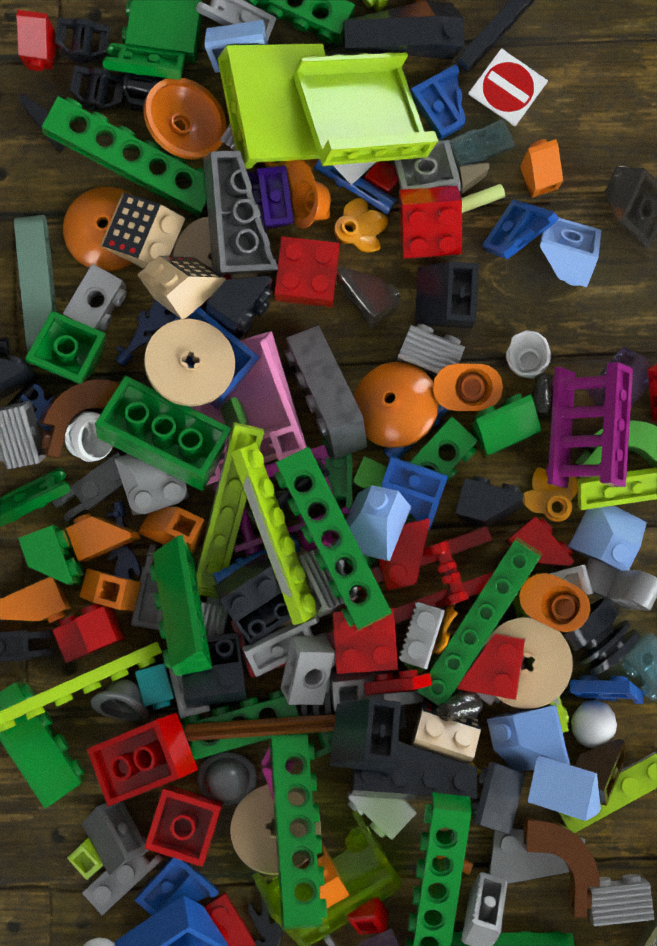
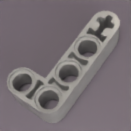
(623, 588)

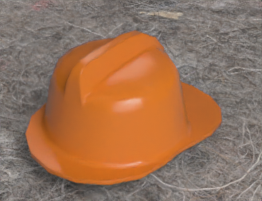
(308, 197)
(467, 387)
(554, 602)

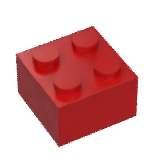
(430, 221)
(307, 272)
(365, 649)
(184, 825)

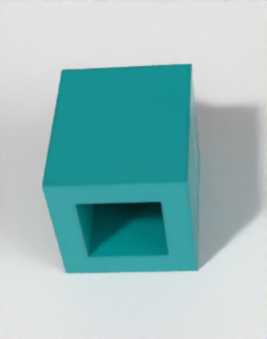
(155, 686)

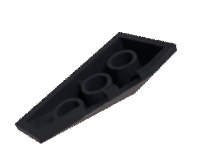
(418, 28)

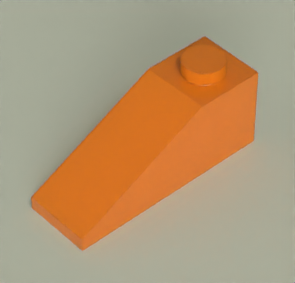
(36, 602)

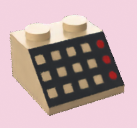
(141, 230)
(180, 283)
(445, 738)

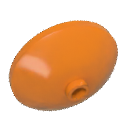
(192, 110)
(82, 230)
(408, 415)

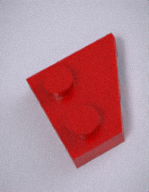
(407, 556)
(497, 668)
(405, 681)
(229, 921)

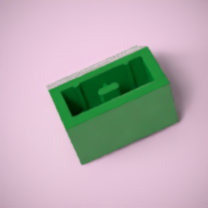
(506, 425)
(51, 554)

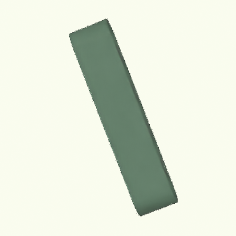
(34, 273)

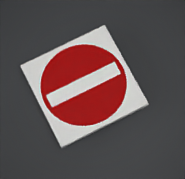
(508, 87)

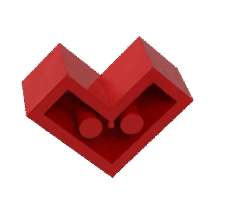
(88, 633)

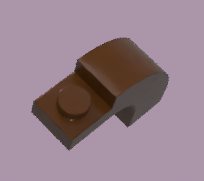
(66, 404)
(552, 837)

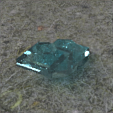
(482, 144)

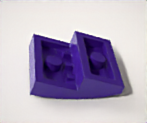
(272, 196)

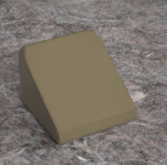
(471, 175)

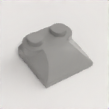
(428, 172)
(147, 486)

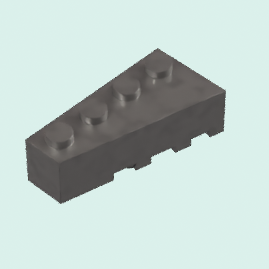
(234, 218)
(326, 392)

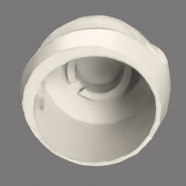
(82, 438)

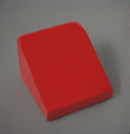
(383, 176)
(369, 917)

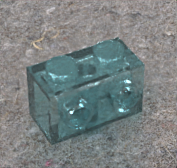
(643, 663)

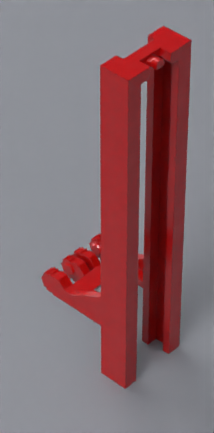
(455, 593)

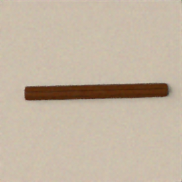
(260, 727)

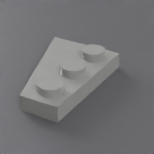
(515, 864)

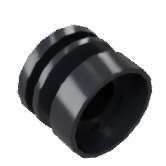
(603, 641)

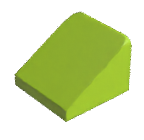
(86, 859)

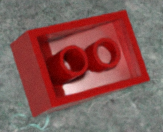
(142, 759)

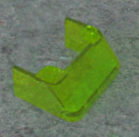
(365, 874)

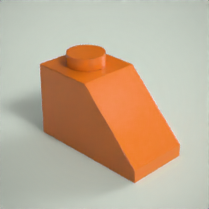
(97, 536)

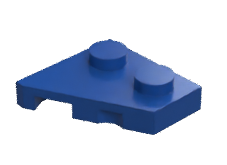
(440, 102)
(517, 228)
(417, 485)
(617, 687)
(172, 882)

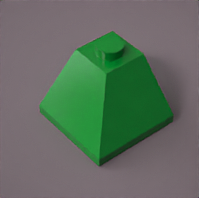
(67, 348)

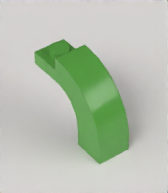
(641, 441)

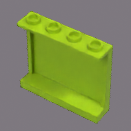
(265, 102)
(361, 109)

